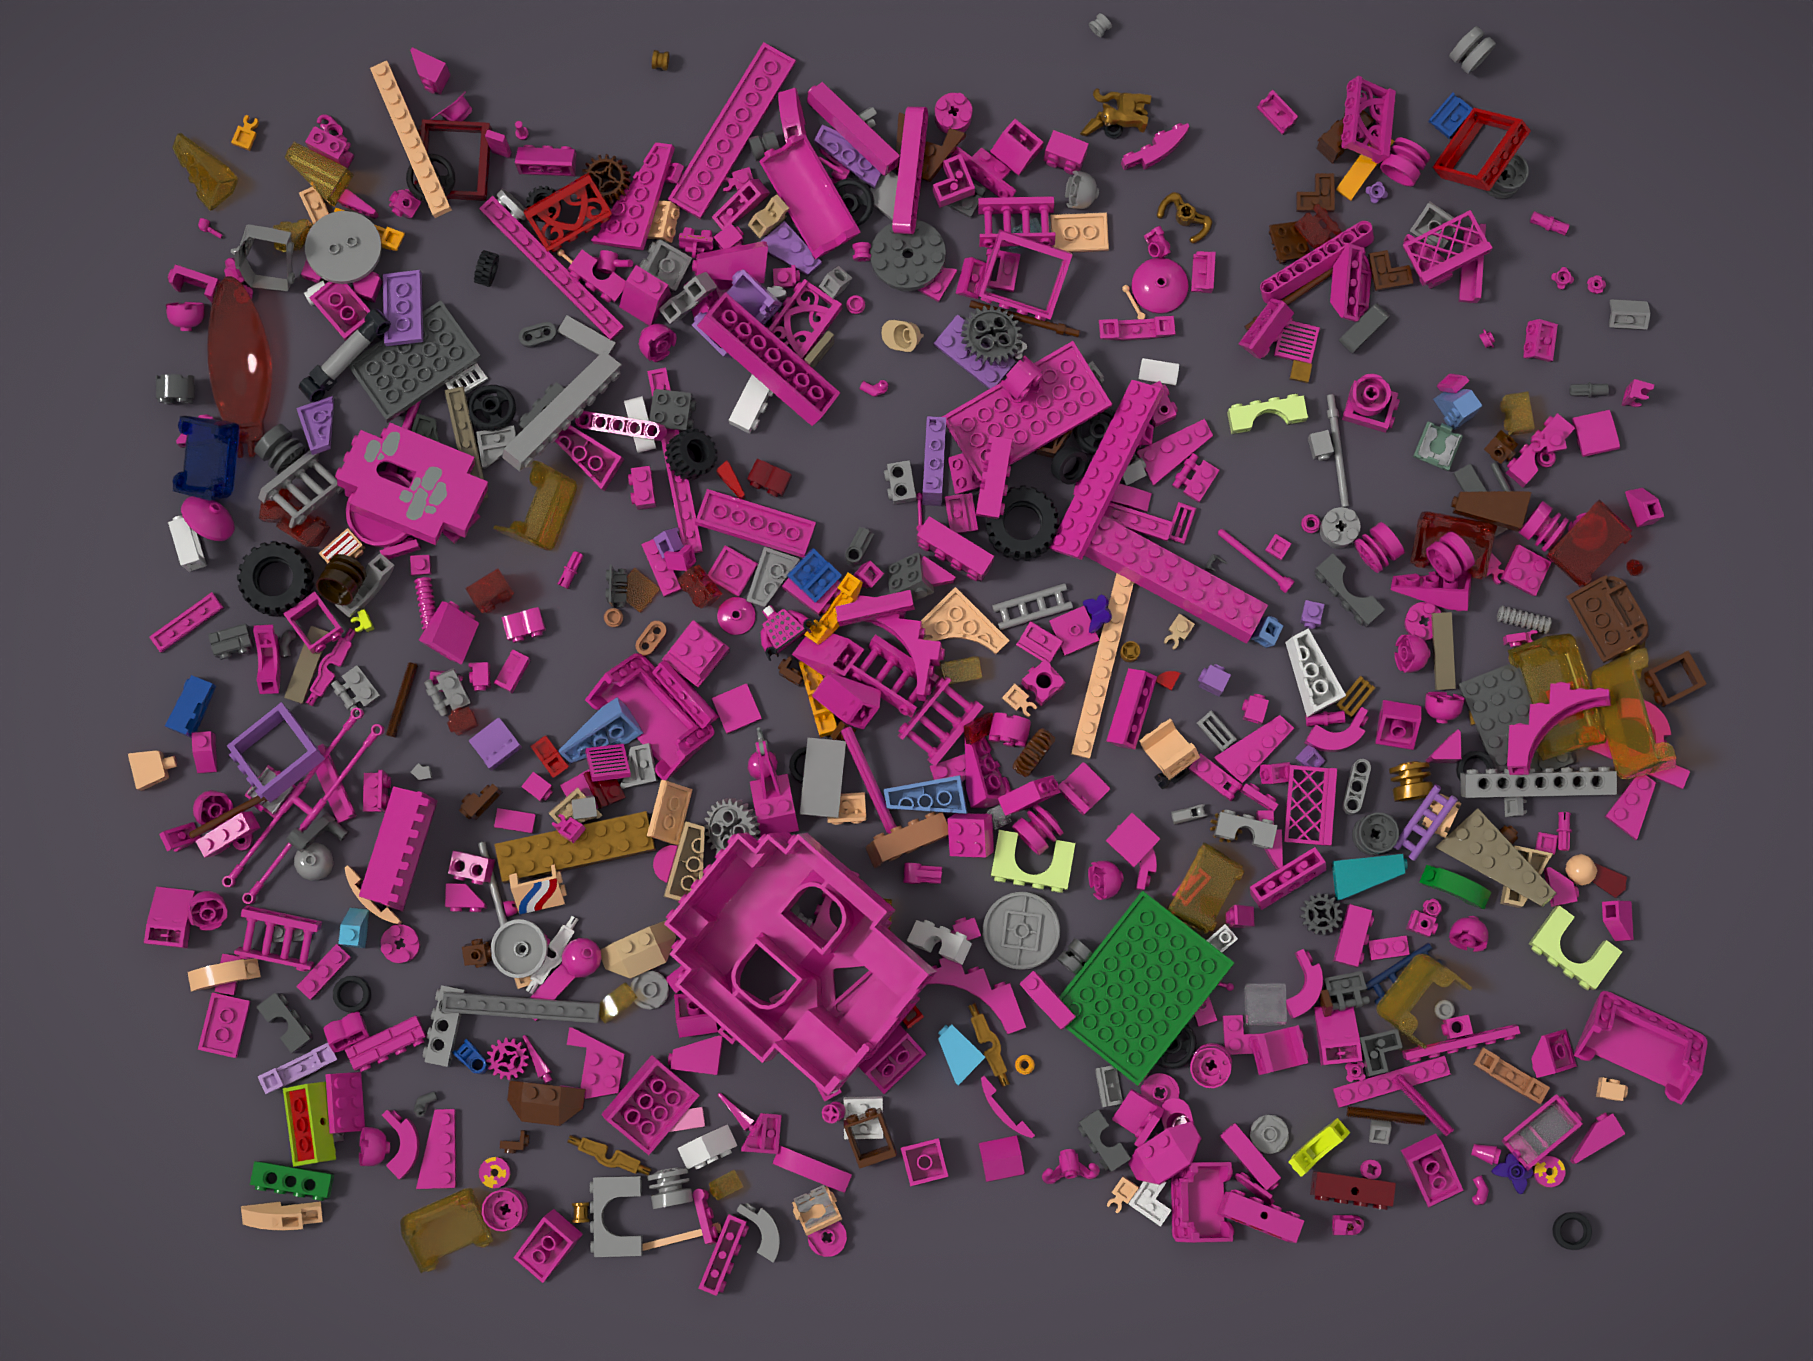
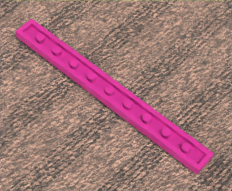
(551, 268)
(679, 488)

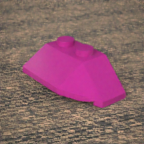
(1351, 283)
(1165, 1154)

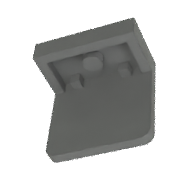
(673, 409)
(908, 575)

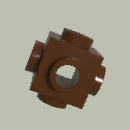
(1501, 447)
(477, 953)

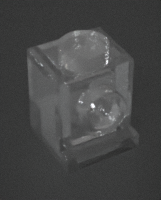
(998, 817)

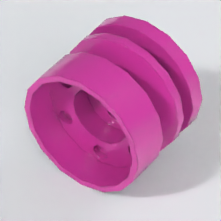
(1405, 162)
(1544, 526)
(1375, 549)
(1036, 830)
(1213, 1076)
(495, 1215)

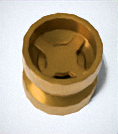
(1132, 649)

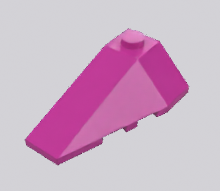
(1436, 589)
(983, 777)

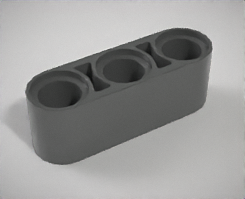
(1364, 328)

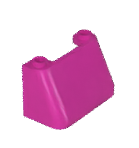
(1196, 1200)

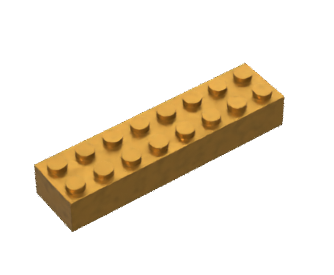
(597, 844)

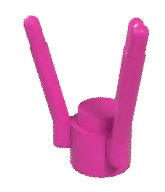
(839, 171)

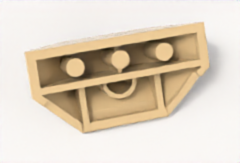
(639, 951)

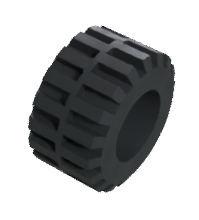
(681, 462)

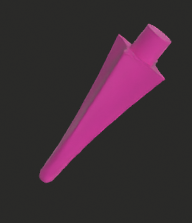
(541, 1068)
(744, 1120)

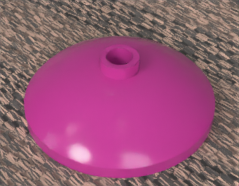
(1158, 297)
(208, 518)

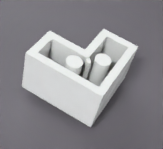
(708, 1147)

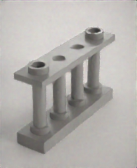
(284, 481)

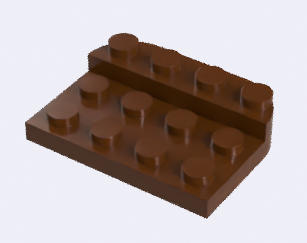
(1609, 616)

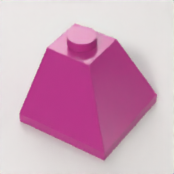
(1553, 1054)

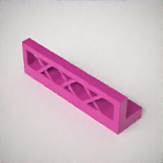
(1471, 273)
(874, 608)
(685, 694)
(339, 798)

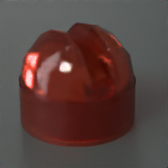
(1634, 567)

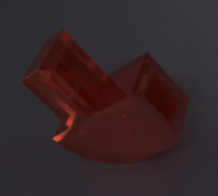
(272, 511)

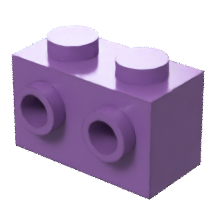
(1213, 679)

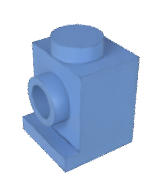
(1270, 637)

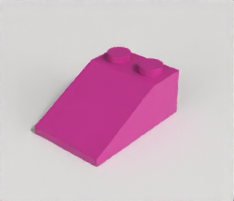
(340, 307)
(1432, 1170)
(548, 1245)

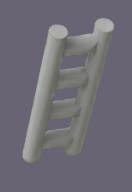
(1039, 597)

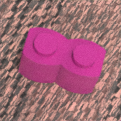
(524, 624)
(346, 1032)

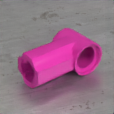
(916, 873)

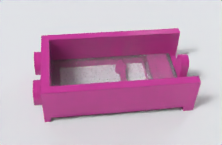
(1542, 1132)

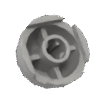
(1081, 190)
(314, 862)

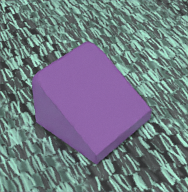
(1310, 757)

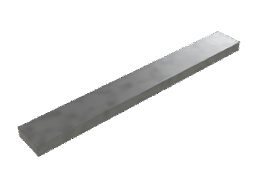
(520, 1007)

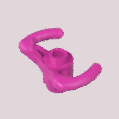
(1069, 1168)

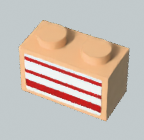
(344, 544)

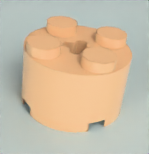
(1447, 822)

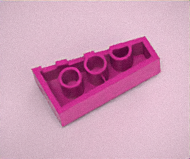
(590, 455)
(993, 477)

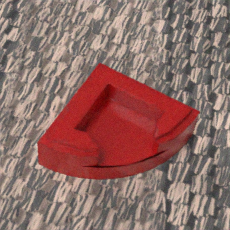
(1168, 679)

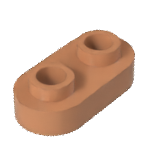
(650, 638)

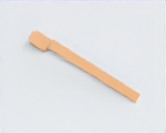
(673, 1239)

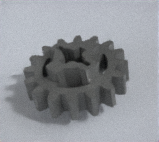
(1331, 921)

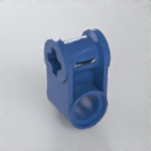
(469, 1054)

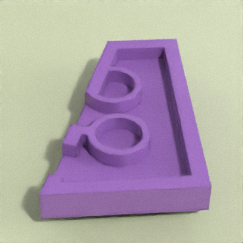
(788, 247)
(317, 424)

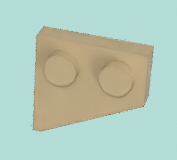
(565, 807)

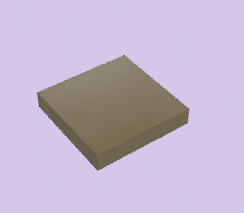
(820, 349)

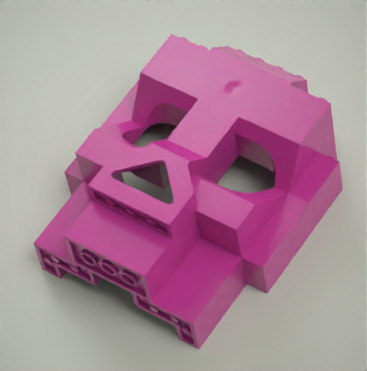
(747, 906)

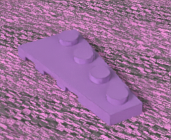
(847, 155)

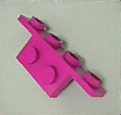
(987, 171)

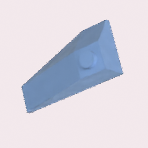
(606, 727)

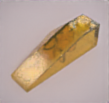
(211, 177)

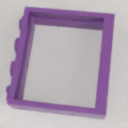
(934, 461)
(290, 774)

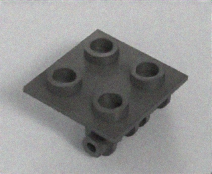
(616, 579)

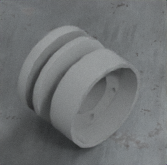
(670, 1188)

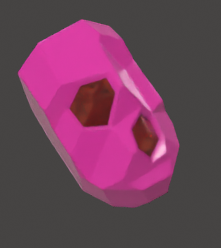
(1346, 1224)

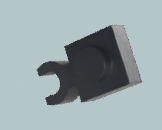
(1165, 781)

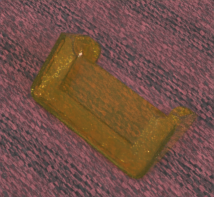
(1555, 661)
(1627, 719)

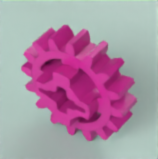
(503, 1051)

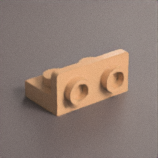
(664, 221)

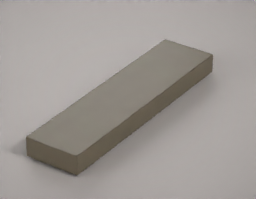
(1443, 651)
(305, 668)

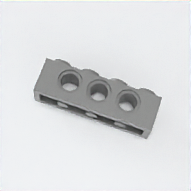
(449, 1036)

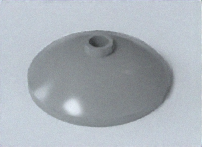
(507, 948)

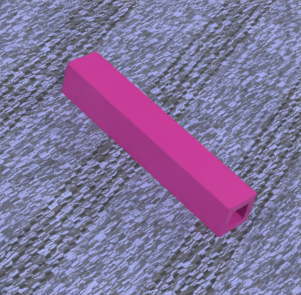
(853, 128)

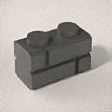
(231, 641)

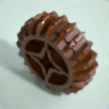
(608, 172)
(1033, 752)

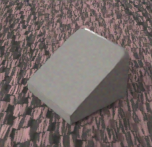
(1380, 1131)

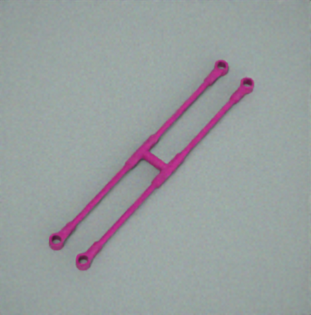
(294, 798)

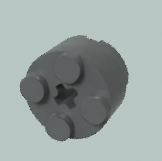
(175, 387)

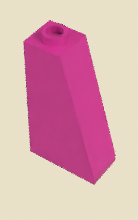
(726, 262)

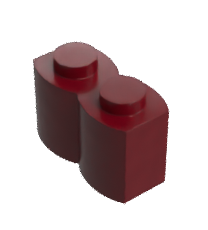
(769, 477)

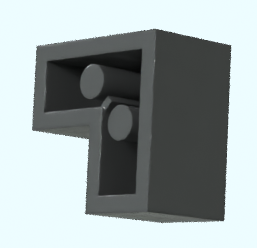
(1373, 1050)

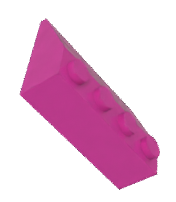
(650, 1105)

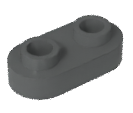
(537, 333)

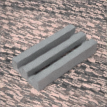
(1214, 729)

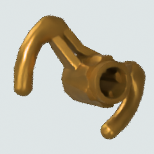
(1186, 208)

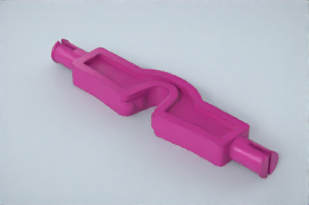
(326, 676)

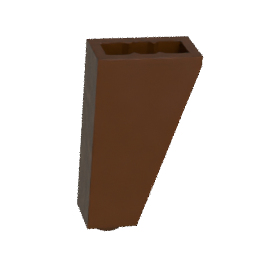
(1499, 508)

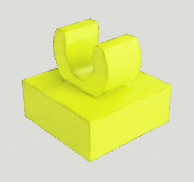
(365, 622)

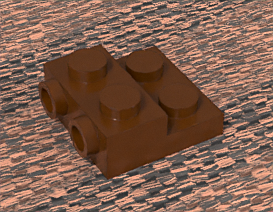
(475, 806)

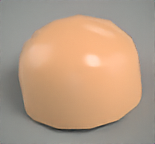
(1581, 869)

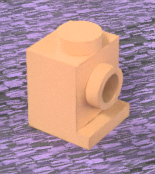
(1611, 1090)

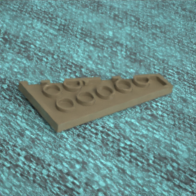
(1489, 852)

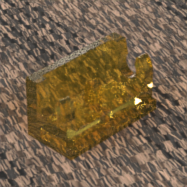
(962, 669)

